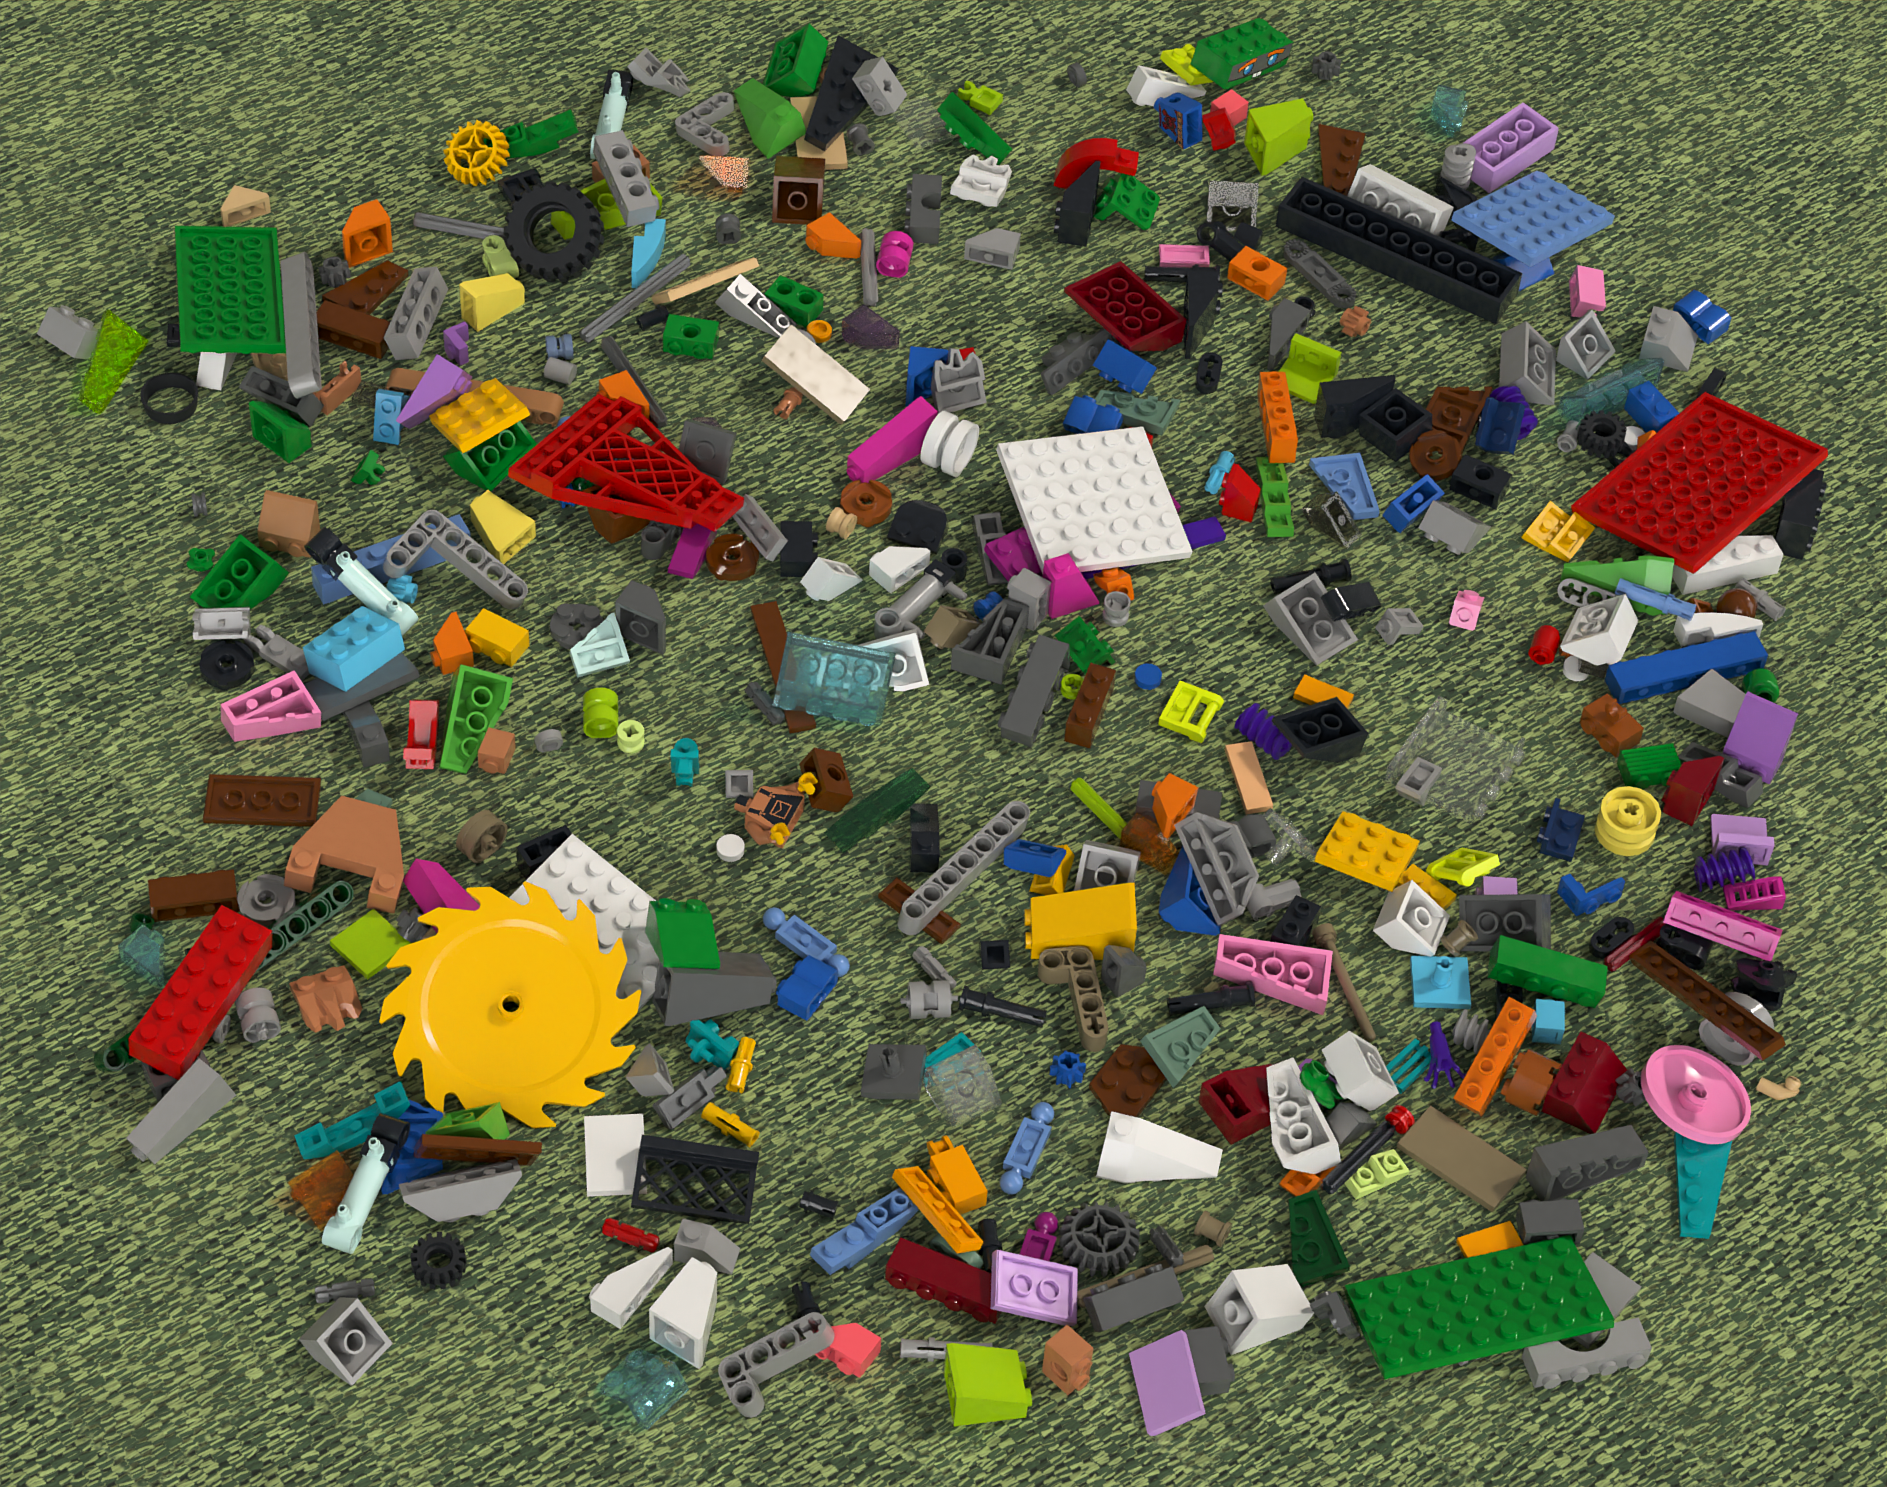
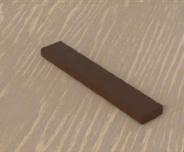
(773, 639)

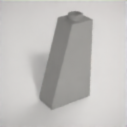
(1711, 703)
(180, 1112)

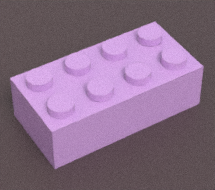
(1510, 146)

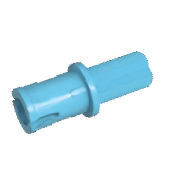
(1218, 470)

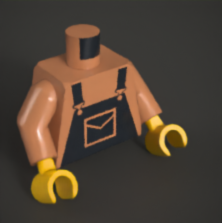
(775, 810)

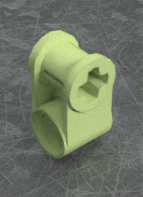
(498, 257)

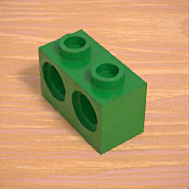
(796, 300)

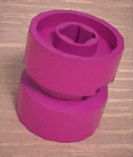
(894, 254)

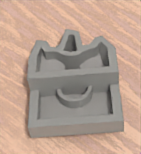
(655, 74)
(958, 382)

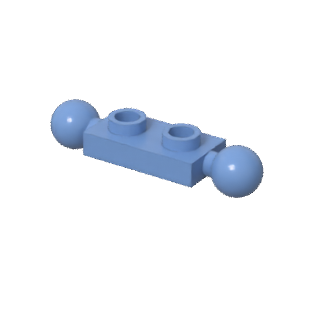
(804, 939)
(1027, 1148)

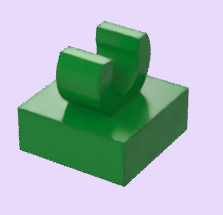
(366, 469)

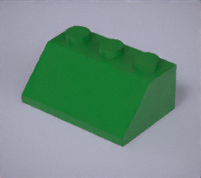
(796, 63)
(490, 461)

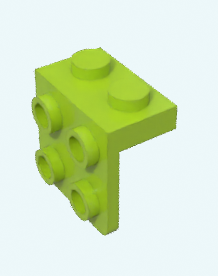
(1308, 366)

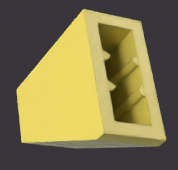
(489, 299)
(501, 526)

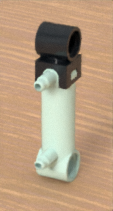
(615, 103)
(342, 564)
(378, 1158)

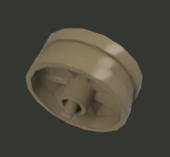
(481, 836)

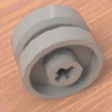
(1723, 1044)

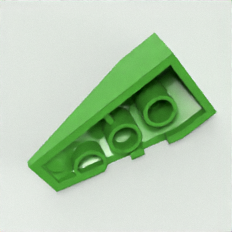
(1647, 571)
(472, 706)

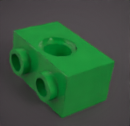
(690, 336)

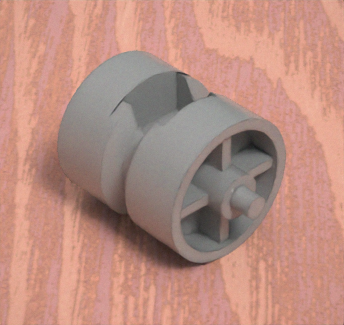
(929, 999)
(257, 1014)

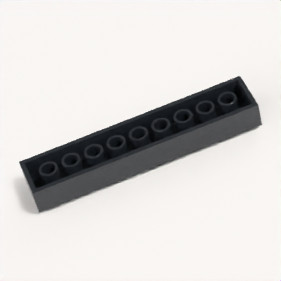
(1398, 250)

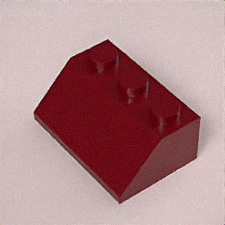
(1584, 1084)

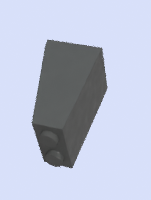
(702, 993)

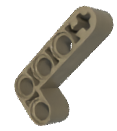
(1066, 970)

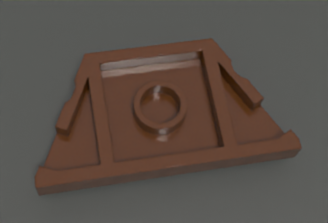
(1457, 411)
(1127, 1081)

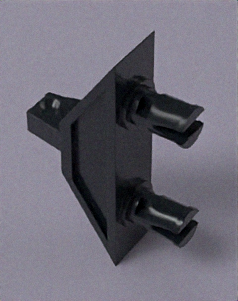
(1458, 198)

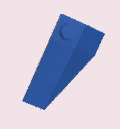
(1184, 901)

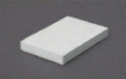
(612, 1153)

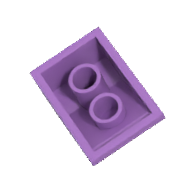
(438, 387)
(1760, 736)

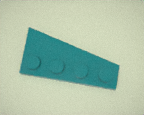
(1699, 1183)

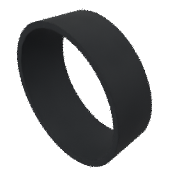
(169, 380)

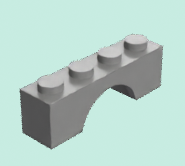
(1554, 1363)

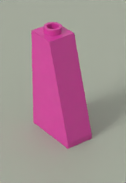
(893, 443)
(436, 888)

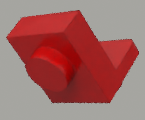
(1219, 129)

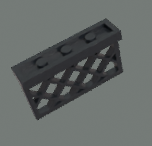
(701, 1156)

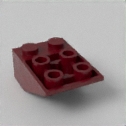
(1237, 1101)

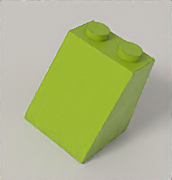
(1277, 133)
(985, 1384)

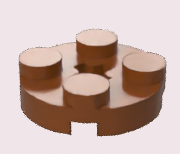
(867, 514)

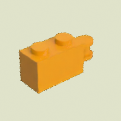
(955, 1176)

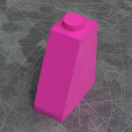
(1068, 587)

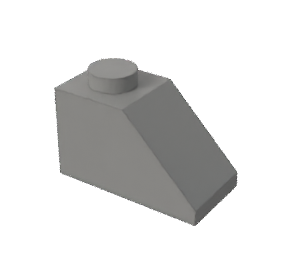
(994, 248)
(705, 1245)

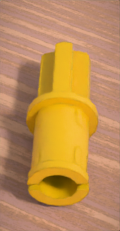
(741, 1065)

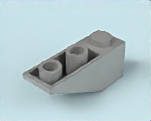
(752, 307)

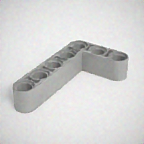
(457, 557)

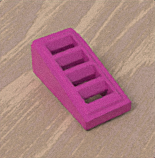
(1766, 902)

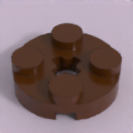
(1425, 446)
(732, 570)

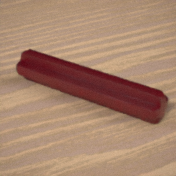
(1621, 954)

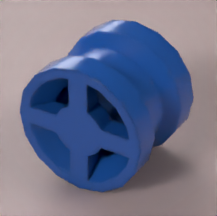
(983, 607)

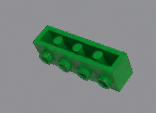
(1547, 971)

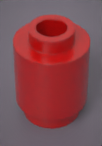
(1544, 645)

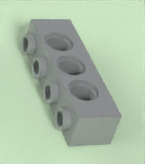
(625, 178)
(416, 313)

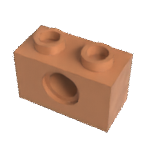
(1068, 1360)

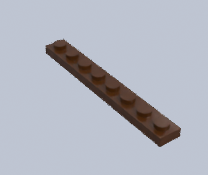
(1707, 1000)

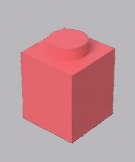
(1235, 106)

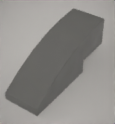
(988, 528)
(1733, 782)

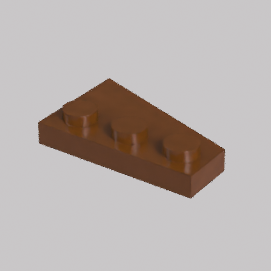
(368, 289)

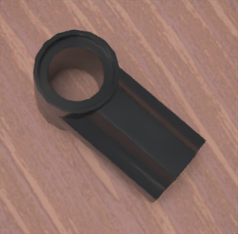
(1222, 242)

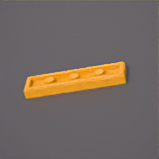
(937, 1209)

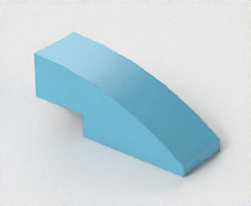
(647, 250)

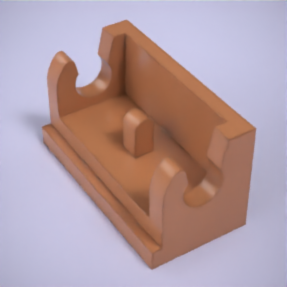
(339, 388)

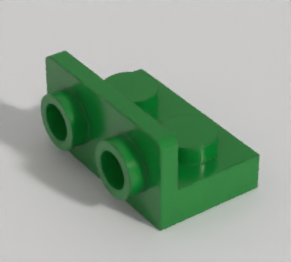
(1084, 644)

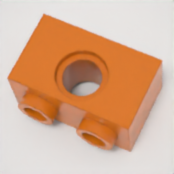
(1257, 273)

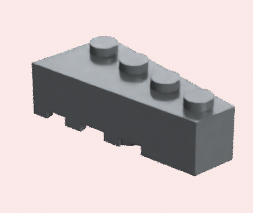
(1034, 692)
(1584, 1162)

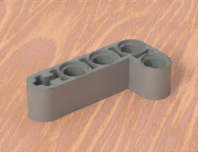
(777, 1361)

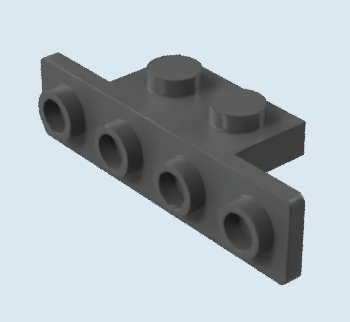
(1072, 358)

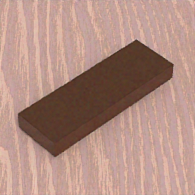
(939, 928)

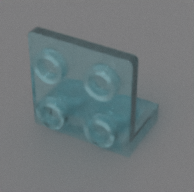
(646, 1384)

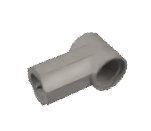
(1271, 898)

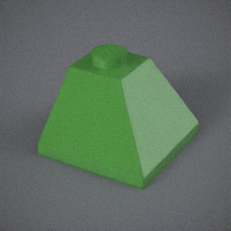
(475, 1122)

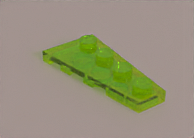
(110, 362)

